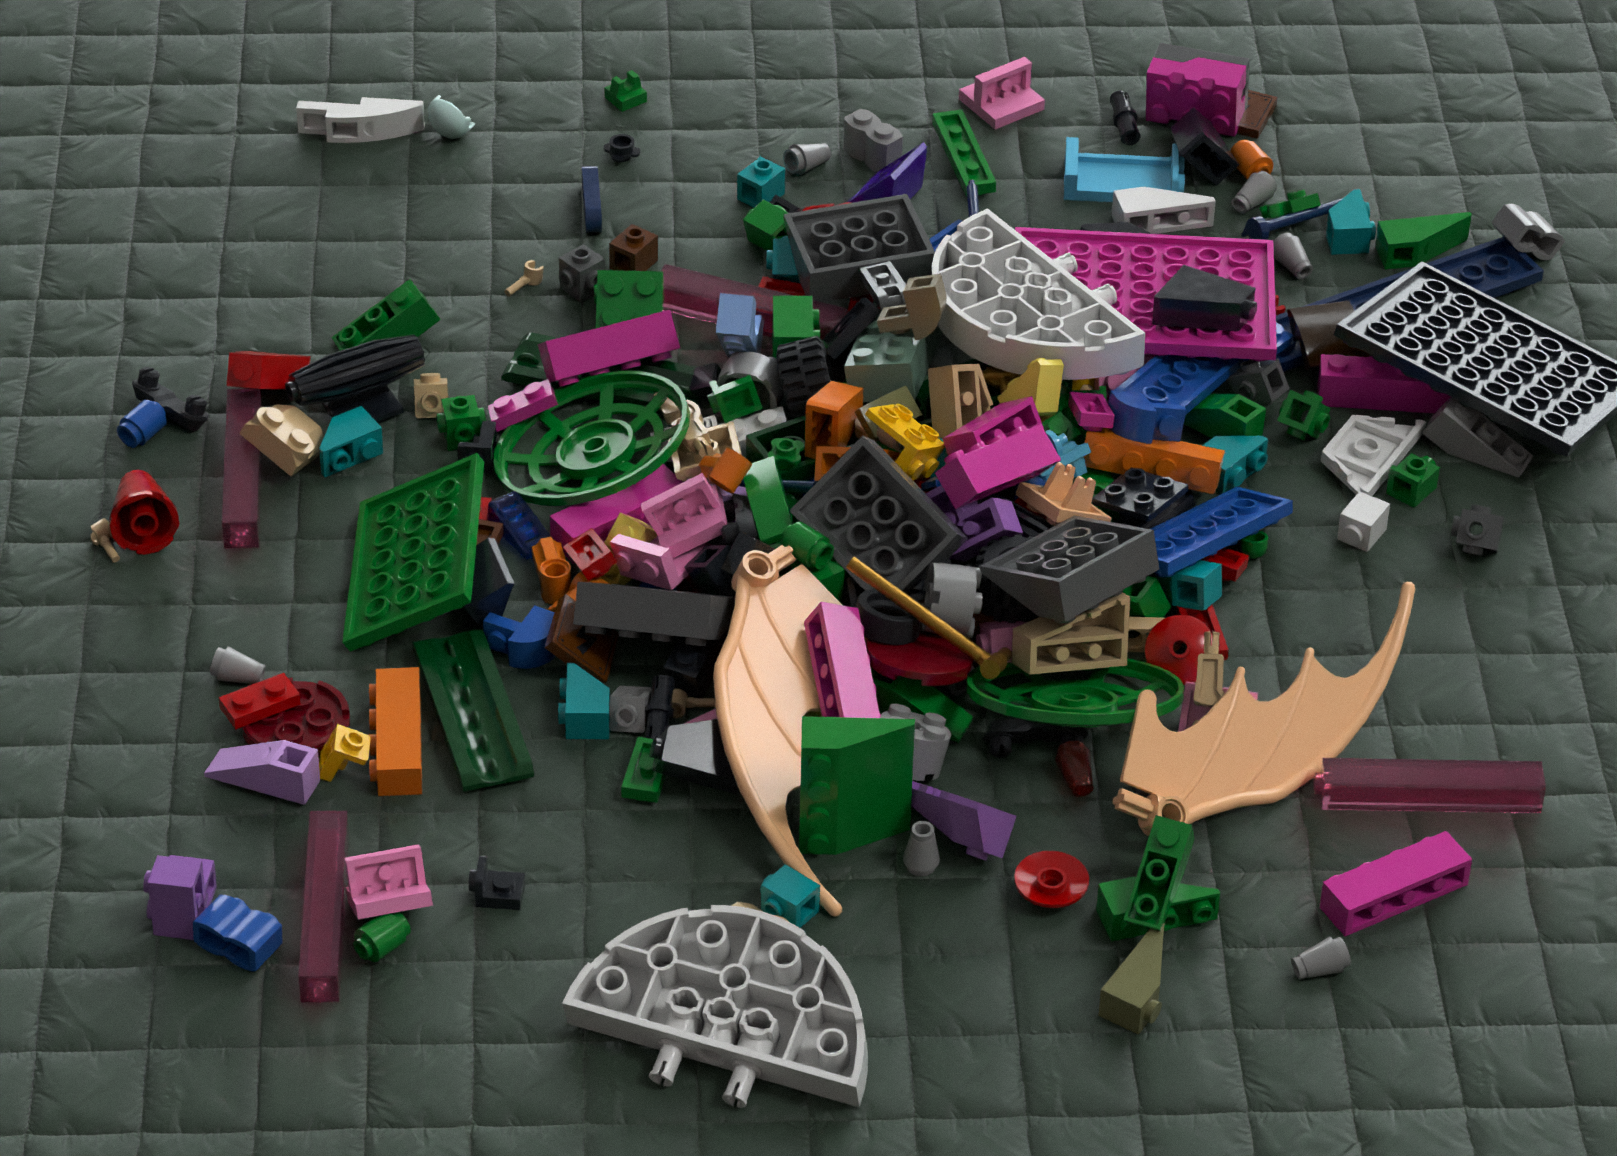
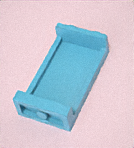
(1098, 175)

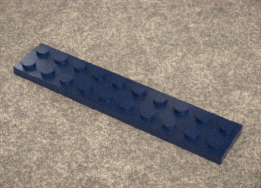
(1489, 267)

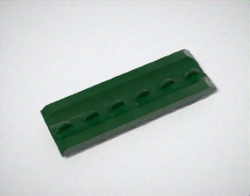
(527, 368)
(473, 710)

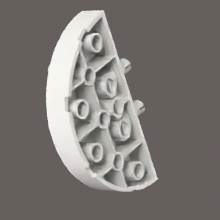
(1021, 305)
(729, 994)

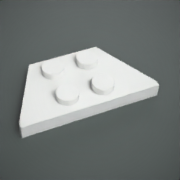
(1367, 450)

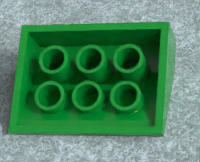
(854, 782)

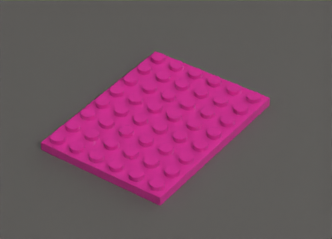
(1144, 263)

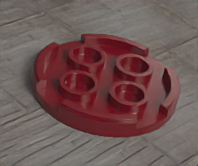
(925, 659)
(307, 723)

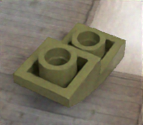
(900, 396)

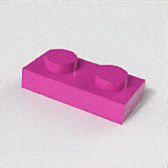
(522, 405)
(1091, 411)

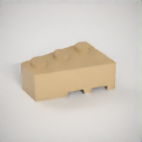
(957, 396)
(1089, 642)

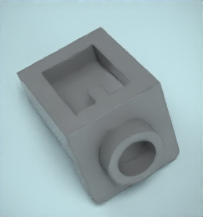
(628, 708)

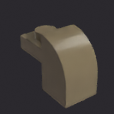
(923, 309)

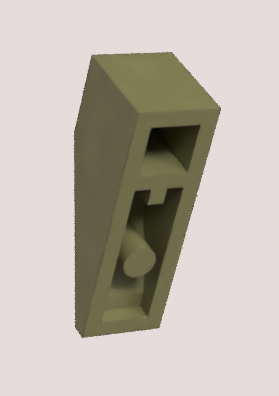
(1133, 990)

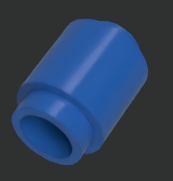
(141, 423)

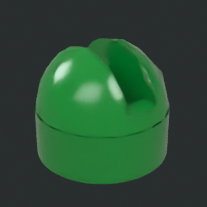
(1254, 545)

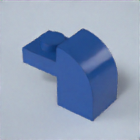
(1142, 420)
(521, 641)

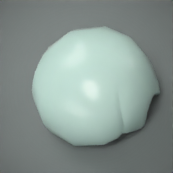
(448, 119)

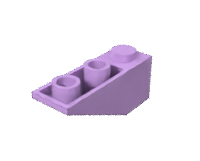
(269, 768)

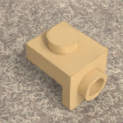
(428, 394)

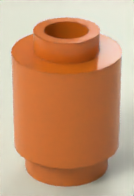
(1251, 158)

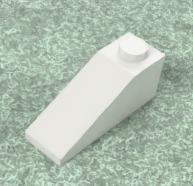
(1162, 209)

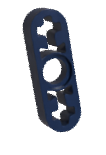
(591, 199)

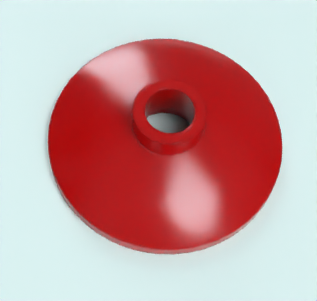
(1168, 633)
(1051, 879)

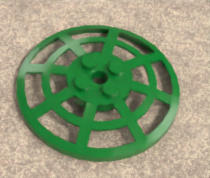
(596, 446)
(1076, 701)

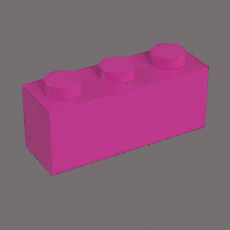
(998, 420)

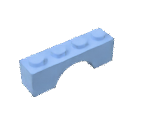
(738, 325)

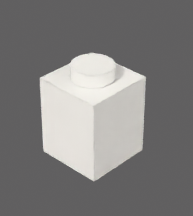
(1363, 521)

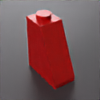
(262, 369)

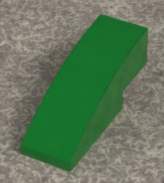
(768, 500)

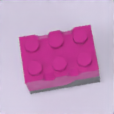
(1198, 79)

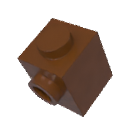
(633, 250)

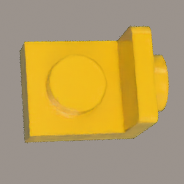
(342, 747)

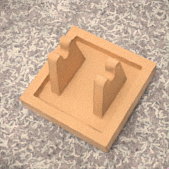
(1060, 498)

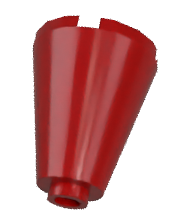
(142, 514)

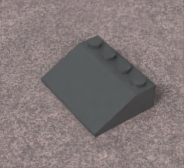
(839, 239)
(879, 517)
(1074, 566)
(652, 611)

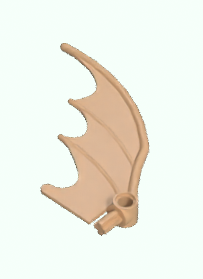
(764, 690)
(1252, 748)

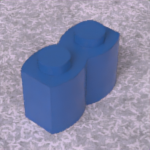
(237, 932)

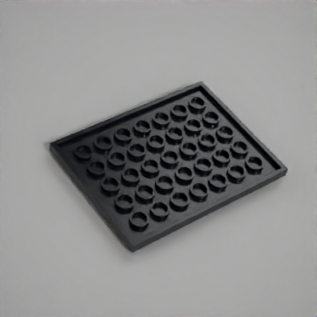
(1487, 357)

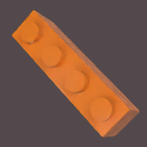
(1181, 460)
(397, 732)

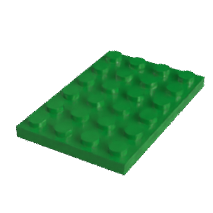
(414, 552)

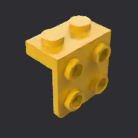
(919, 441)

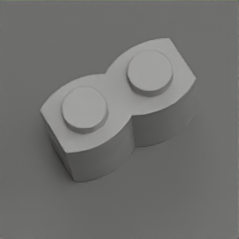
(871, 140)
(1528, 231)

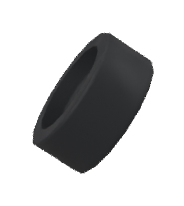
(885, 620)

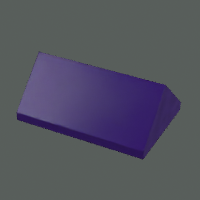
(897, 178)

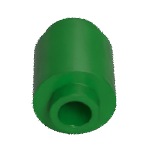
(808, 545)
(381, 936)

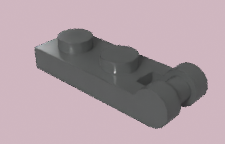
(883, 284)

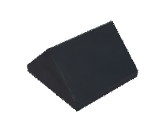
(490, 582)

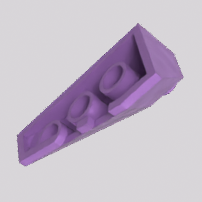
(964, 820)

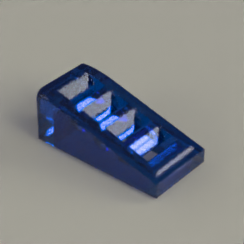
(513, 507)

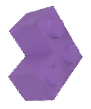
(978, 521)
(178, 893)

